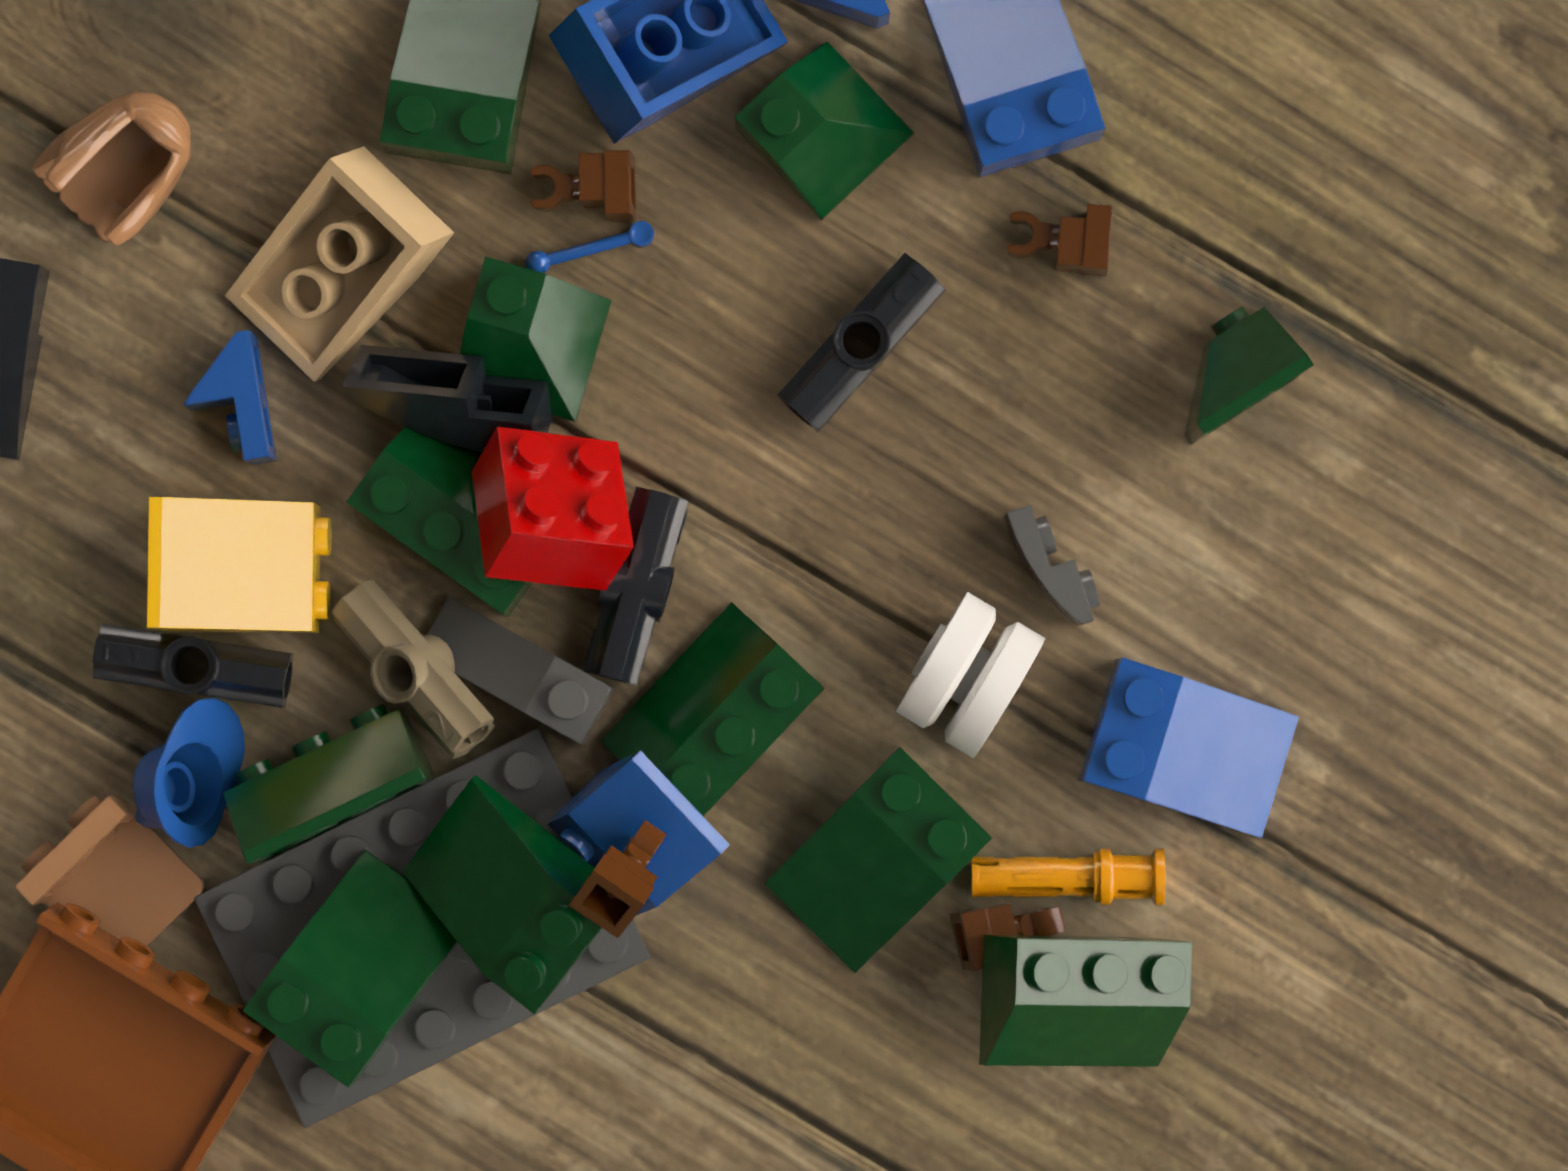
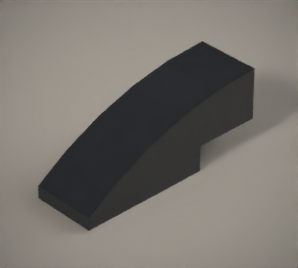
(21, 309)
(445, 395)

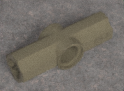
(413, 669)

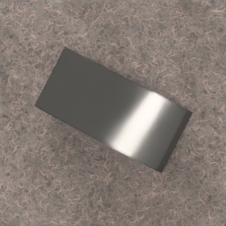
(1063, 584)

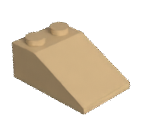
(338, 261)

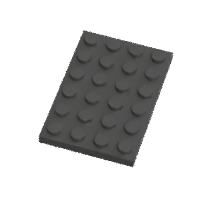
(269, 906)

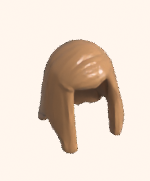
(118, 163)

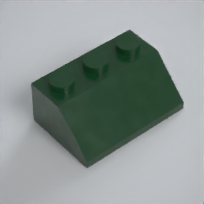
(427, 501)
(716, 709)
(326, 783)
(1082, 999)

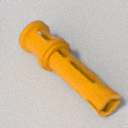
(1099, 877)

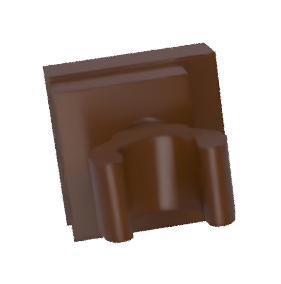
(602, 182)
(1080, 242)
(620, 882)
(973, 923)

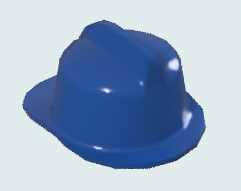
(185, 778)

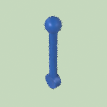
(639, 235)

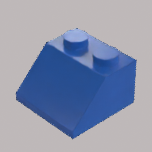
(615, 806)

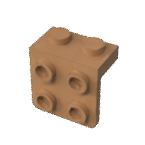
(114, 871)

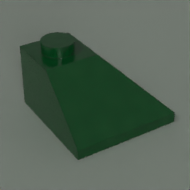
(822, 129)
(536, 331)
(1241, 368)

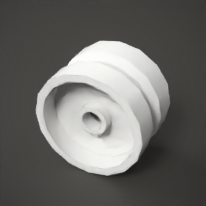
(963, 671)

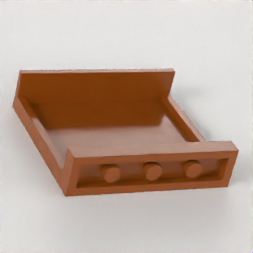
(115, 1054)

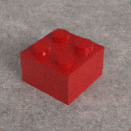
(551, 509)

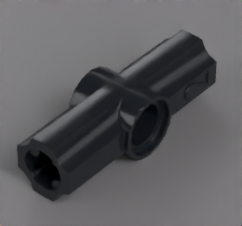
(890, 312)
(639, 588)
(153, 660)

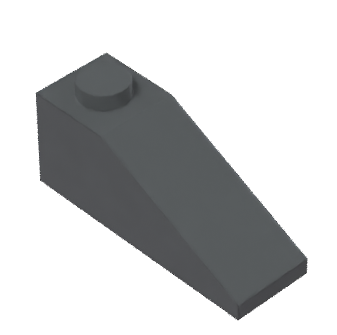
(521, 672)

